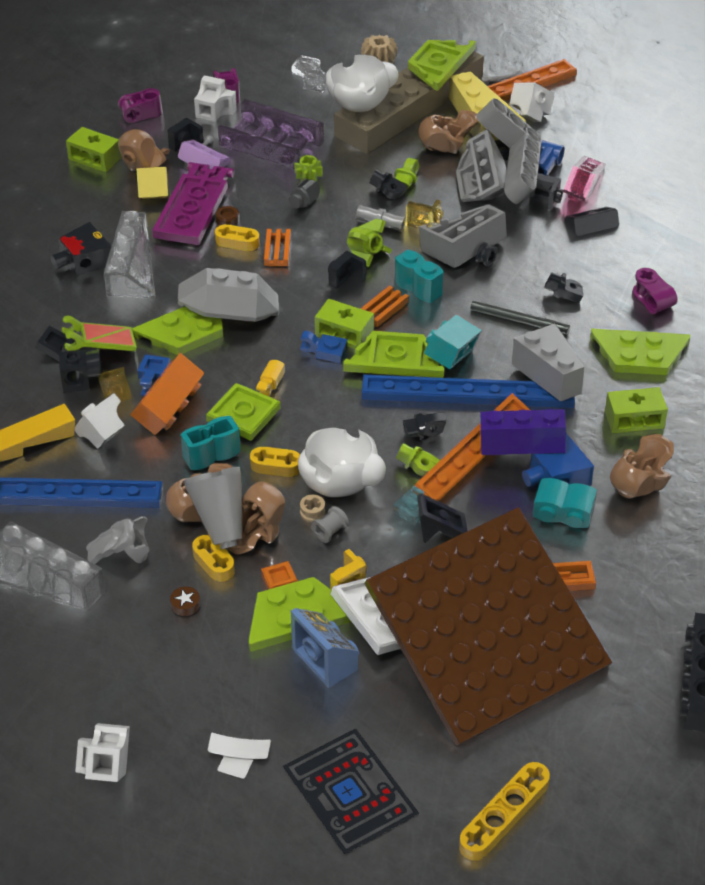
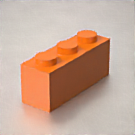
(168, 394)

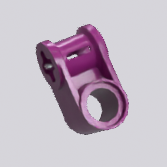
(231, 81)
(143, 105)
(653, 291)

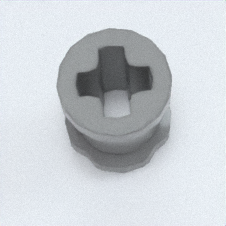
(330, 524)

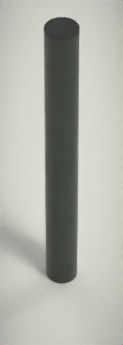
(517, 316)

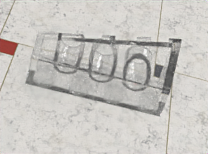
(129, 261)
(47, 569)

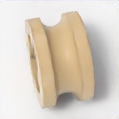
(307, 503)

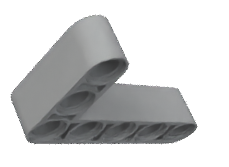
(523, 145)

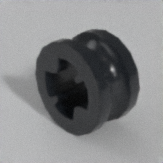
(486, 254)

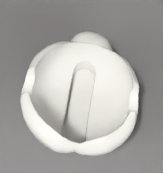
(361, 84)
(340, 463)

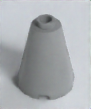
(219, 504)

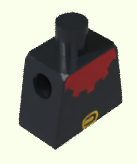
(82, 250)

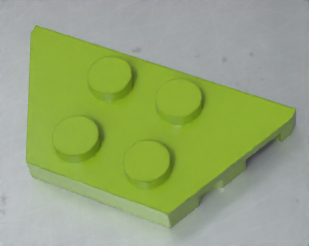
(439, 60)
(180, 330)
(639, 350)
(394, 355)
(273, 610)

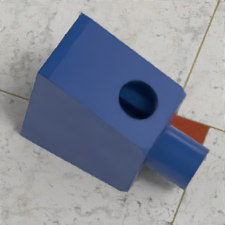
(568, 466)

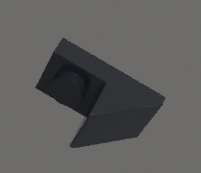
(439, 518)

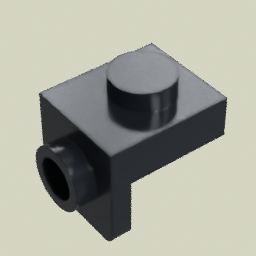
(548, 189)
(345, 267)
(53, 342)

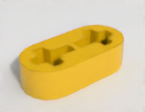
(237, 237)
(274, 461)
(217, 555)

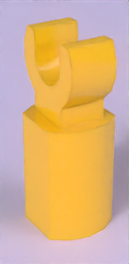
(271, 377)

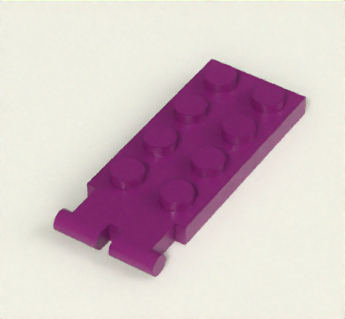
(193, 204)

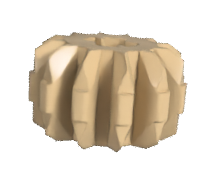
(380, 47)

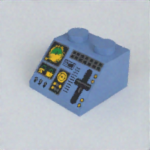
(323, 646)

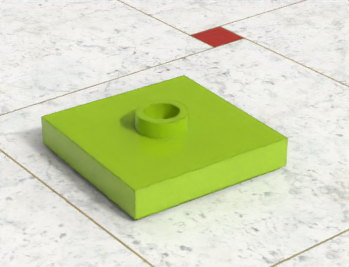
(247, 408)

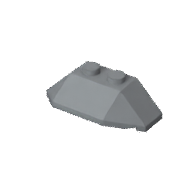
(481, 170)
(228, 295)

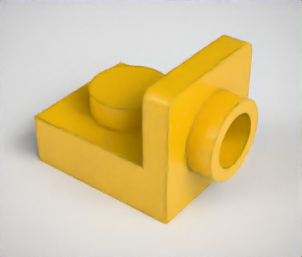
(353, 570)

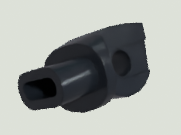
(387, 184)
(564, 287)
(426, 425)

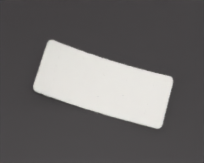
(238, 747)

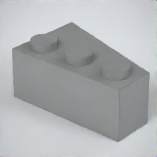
(549, 361)

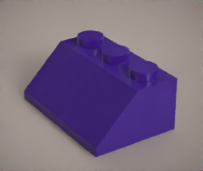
(523, 432)

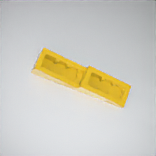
(36, 430)

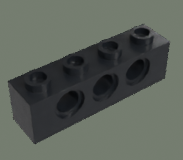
(694, 680)

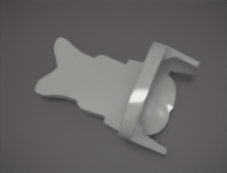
(119, 538)

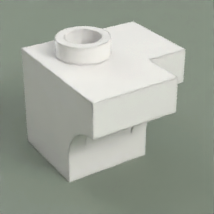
(214, 99)
(532, 100)
(100, 422)
(105, 754)

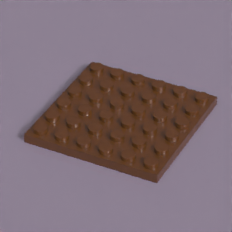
(487, 625)

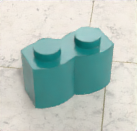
(419, 276)
(210, 442)
(564, 503)

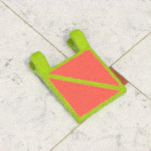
(98, 336)

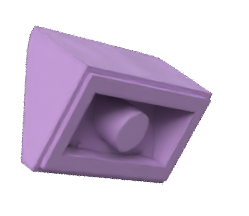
(198, 153)

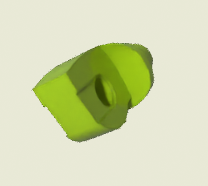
(408, 173)
(416, 458)

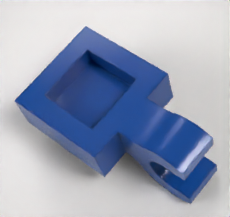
(327, 348)
(150, 370)

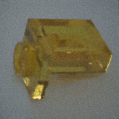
(422, 214)
(115, 382)

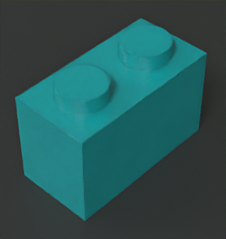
(452, 341)

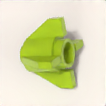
(366, 240)

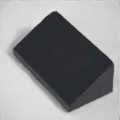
(593, 220)

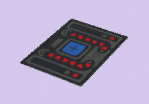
(350, 791)

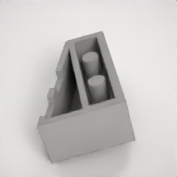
(460, 238)

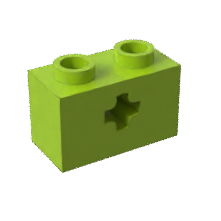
(93, 149)
(344, 322)
(636, 410)

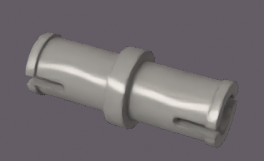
(392, 221)

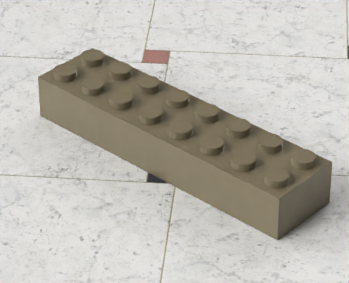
(402, 106)

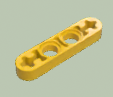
(500, 807)

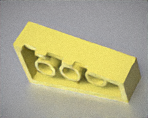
(472, 94)

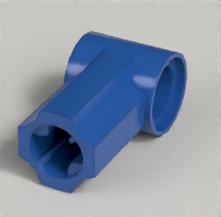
(550, 155)

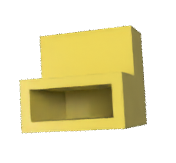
(152, 183)

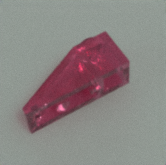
(583, 178)

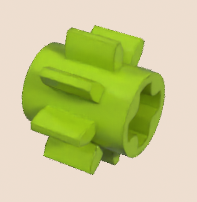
(308, 168)

